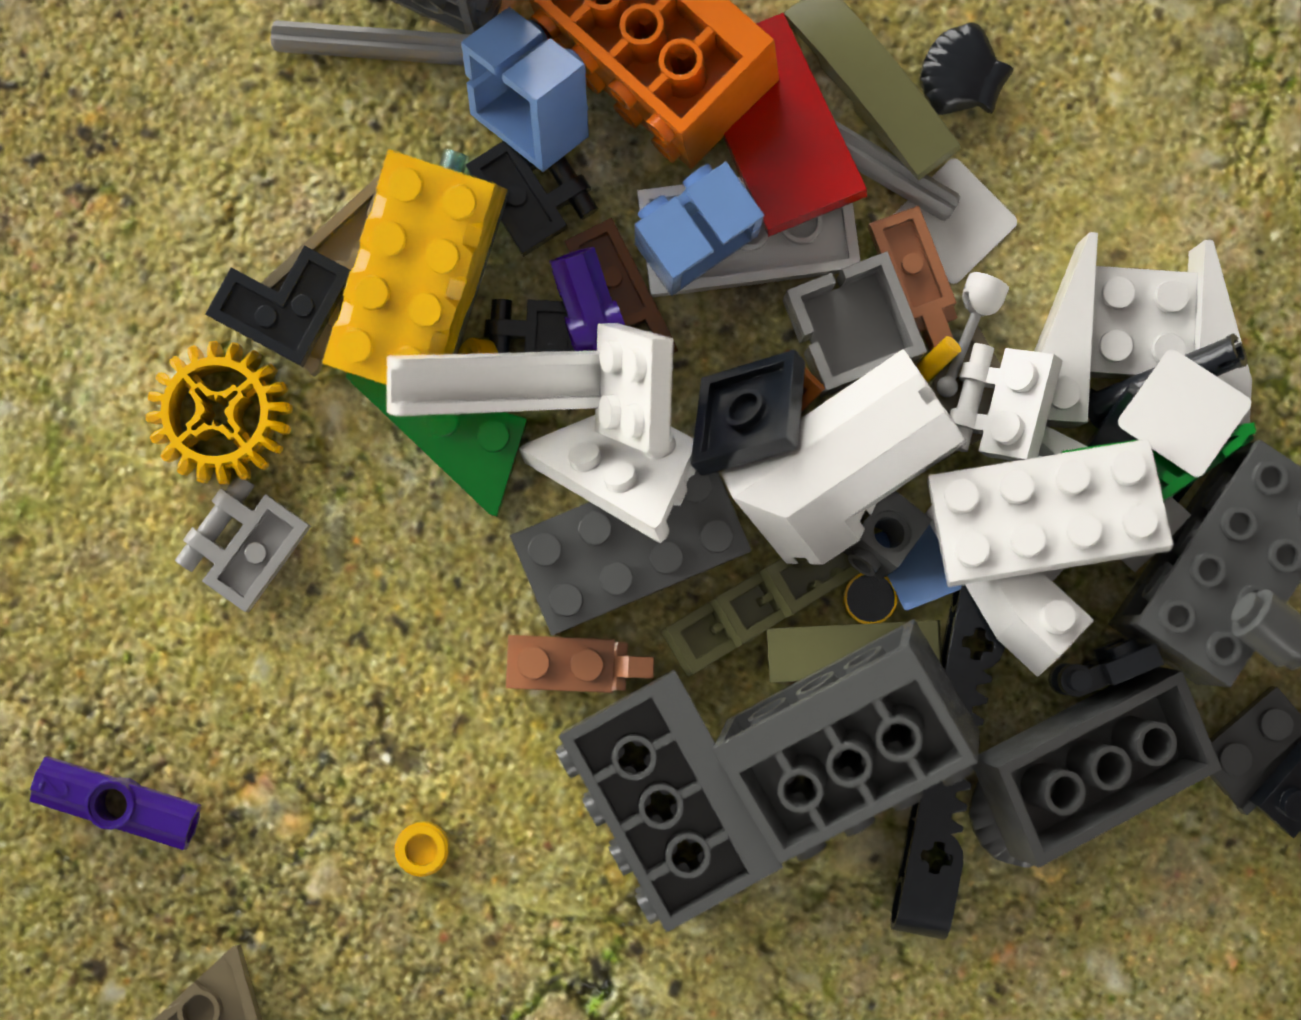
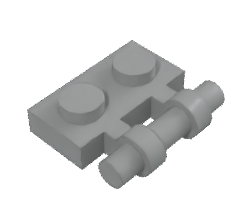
(253, 554)

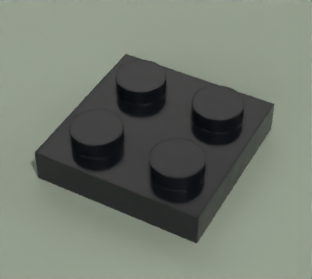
(748, 413)

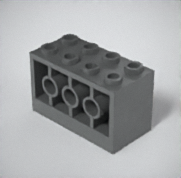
(1234, 543)
(832, 745)
(703, 810)

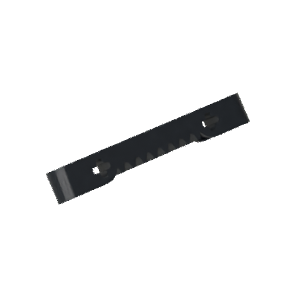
(925, 895)

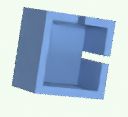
(526, 88)
(698, 227)

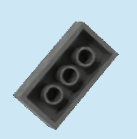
(597, 563)
(1095, 765)

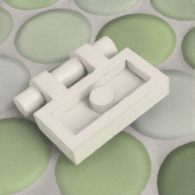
(1019, 402)

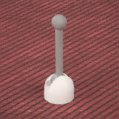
(981, 297)

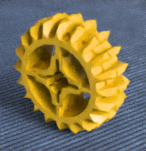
(189, 378)

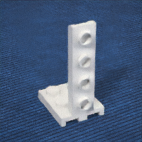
(623, 381)

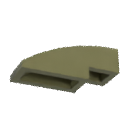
(804, 650)

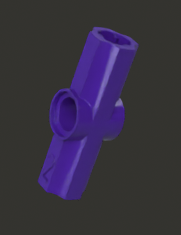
(584, 297)
(84, 793)

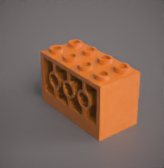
(668, 64)

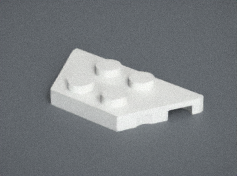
(614, 475)

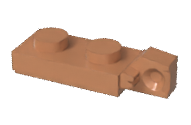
(918, 271)
(572, 664)

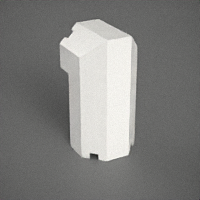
(846, 462)

